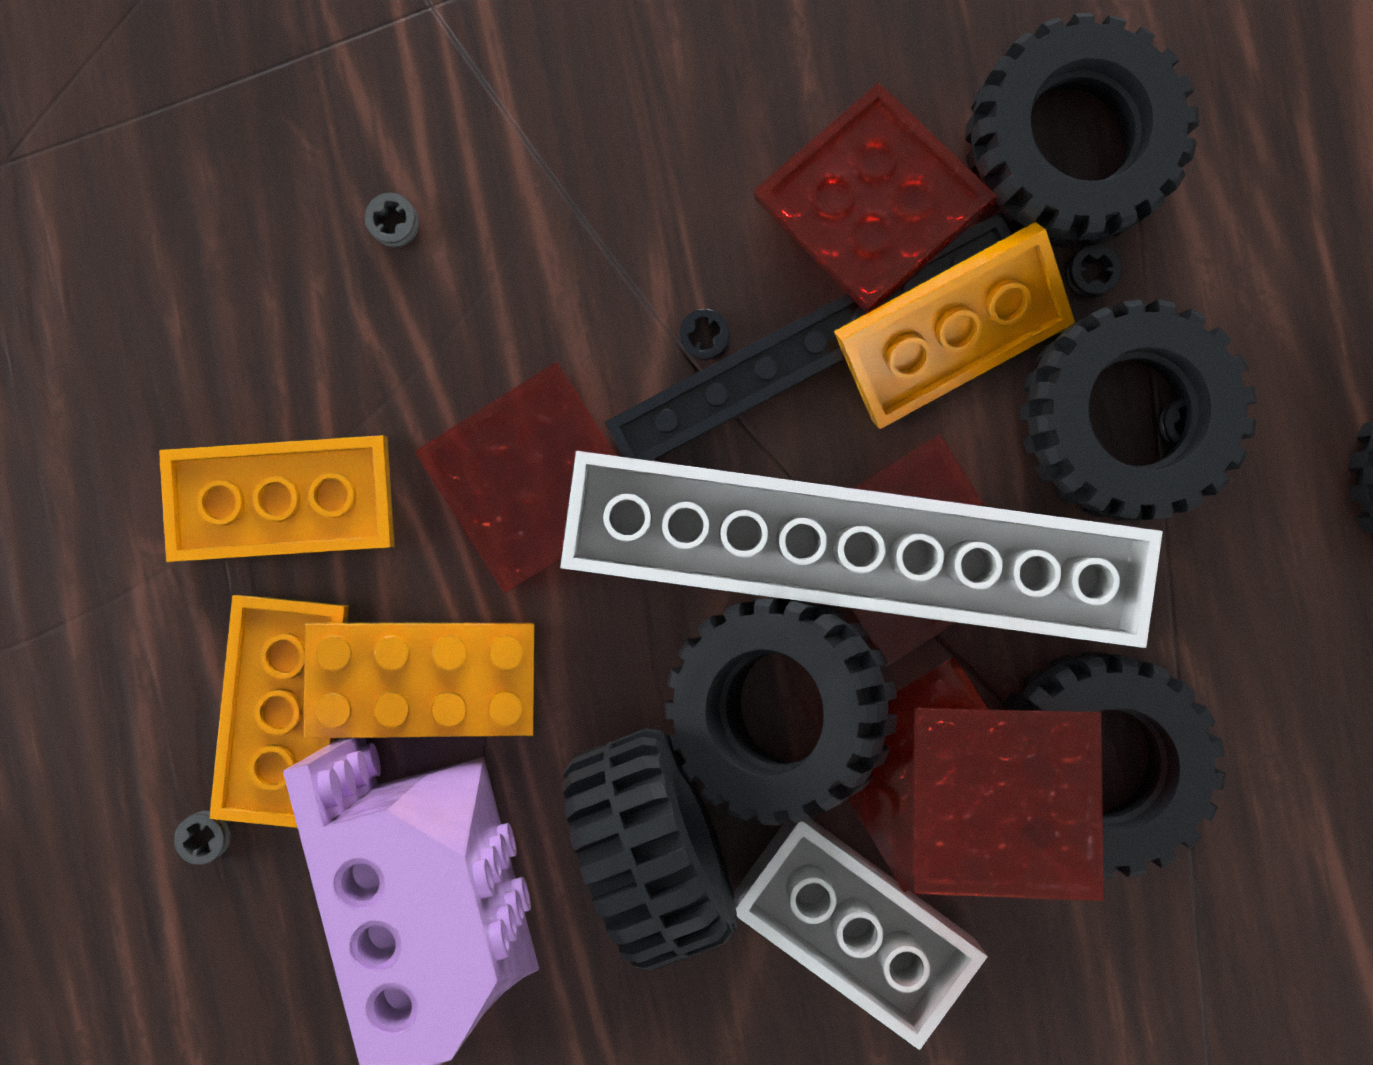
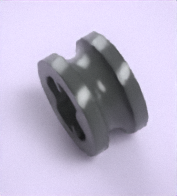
(380, 208)
(187, 829)

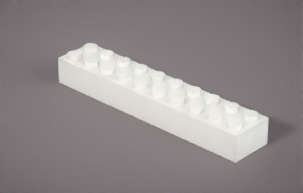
(861, 549)

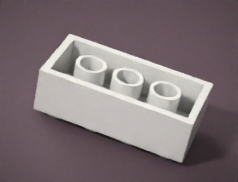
(858, 929)

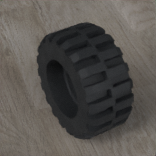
(1125, 75)
(1195, 369)
(712, 724)
(1180, 751)
(648, 850)

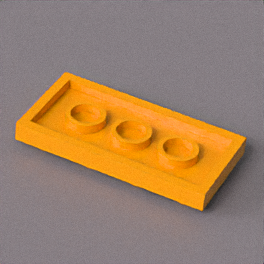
(956, 325)
(276, 498)
(418, 680)
(264, 708)

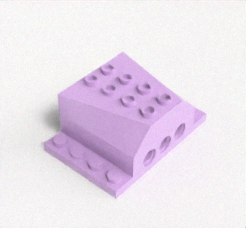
(411, 898)

